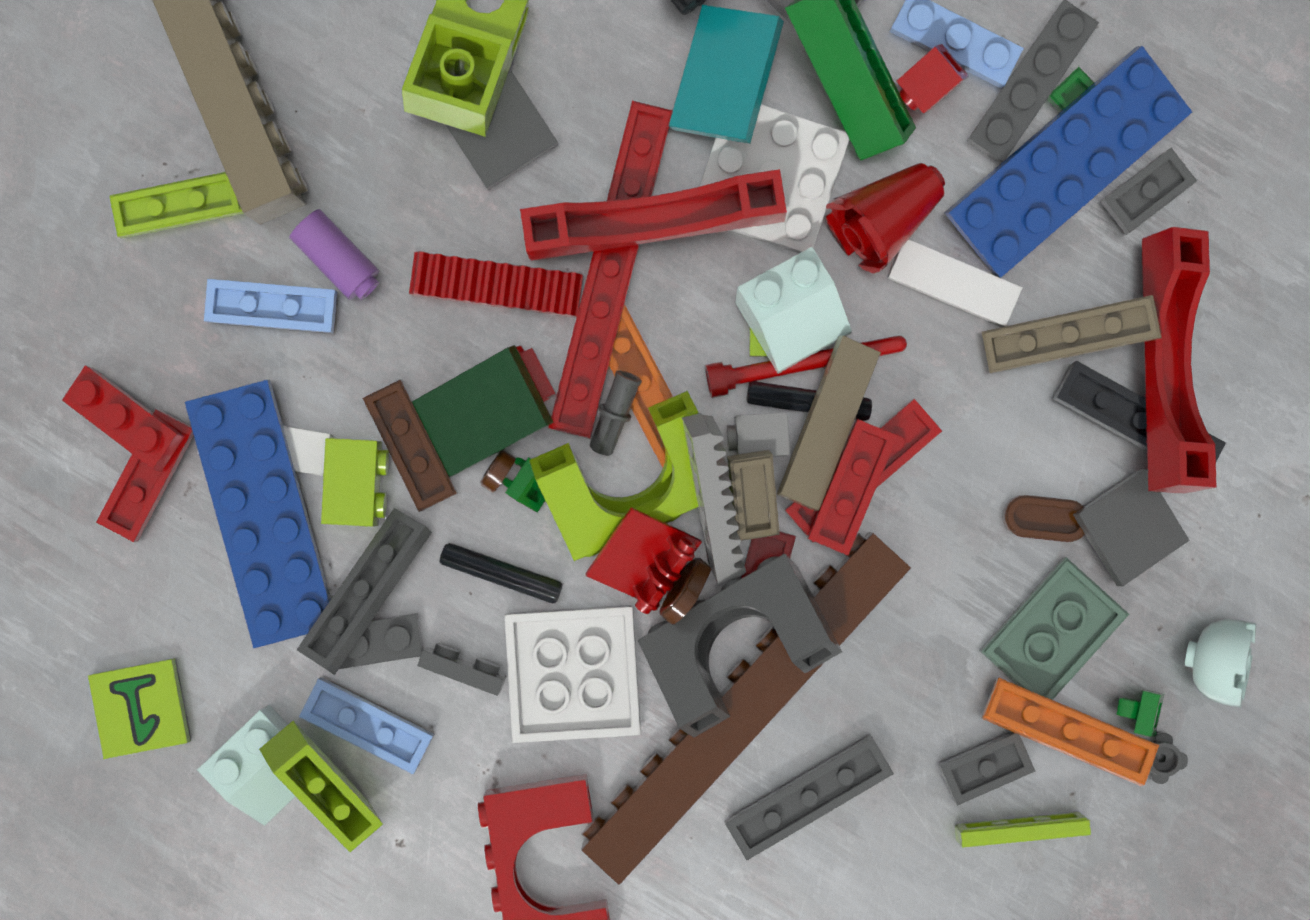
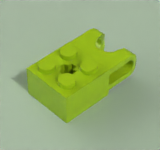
(466, 45)

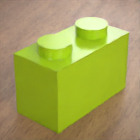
(353, 482)

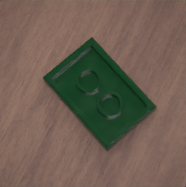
(482, 411)

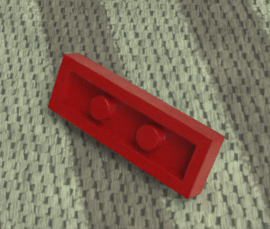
(123, 418)
(852, 487)
(141, 488)

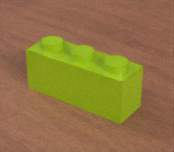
(320, 786)

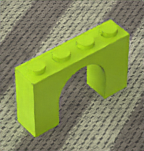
(590, 517)

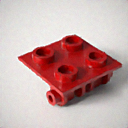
(643, 559)

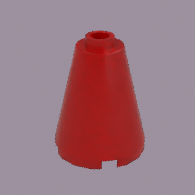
(884, 214)

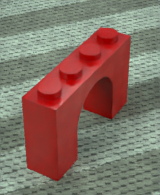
(515, 816)

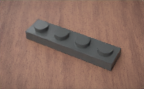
(1032, 81)
(364, 591)
(808, 797)

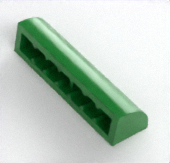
(852, 74)

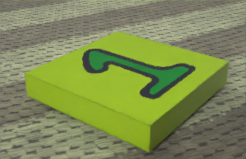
(139, 708)

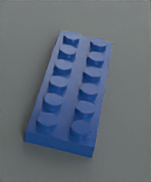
(1068, 161)
(260, 511)

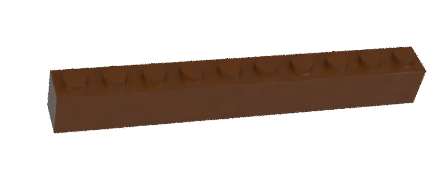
(752, 699)

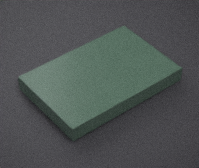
(1054, 631)

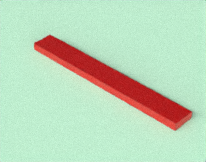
(608, 278)

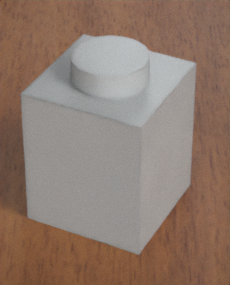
(760, 433)

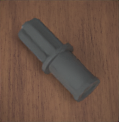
(615, 412)

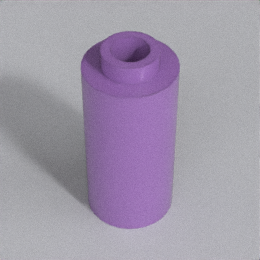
(335, 255)

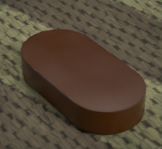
(1043, 518)
(685, 591)

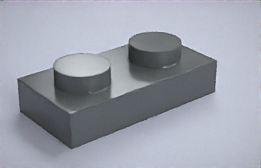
(1148, 191)
(387, 641)
(479, 675)
(986, 767)

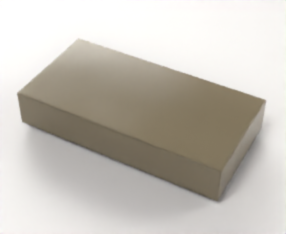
(754, 494)

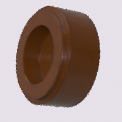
(497, 471)

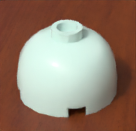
(1223, 660)

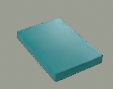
(726, 73)

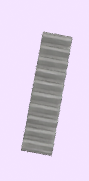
(714, 497)

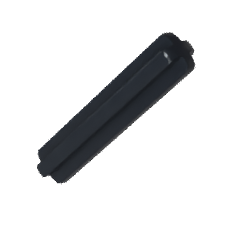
(793, 398)
(500, 573)

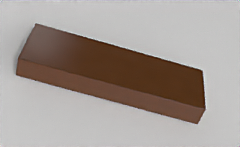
(409, 446)

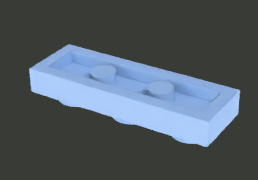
(969, 43)
(270, 306)
(366, 725)

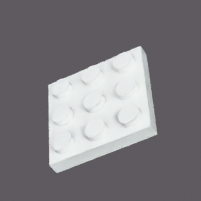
(808, 164)
(572, 674)

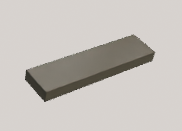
(1072, 334)
(828, 423)

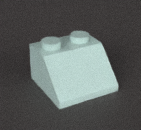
(793, 309)
(242, 772)

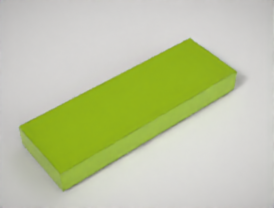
(174, 205)
(1022, 829)

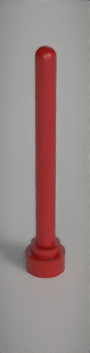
(723, 377)

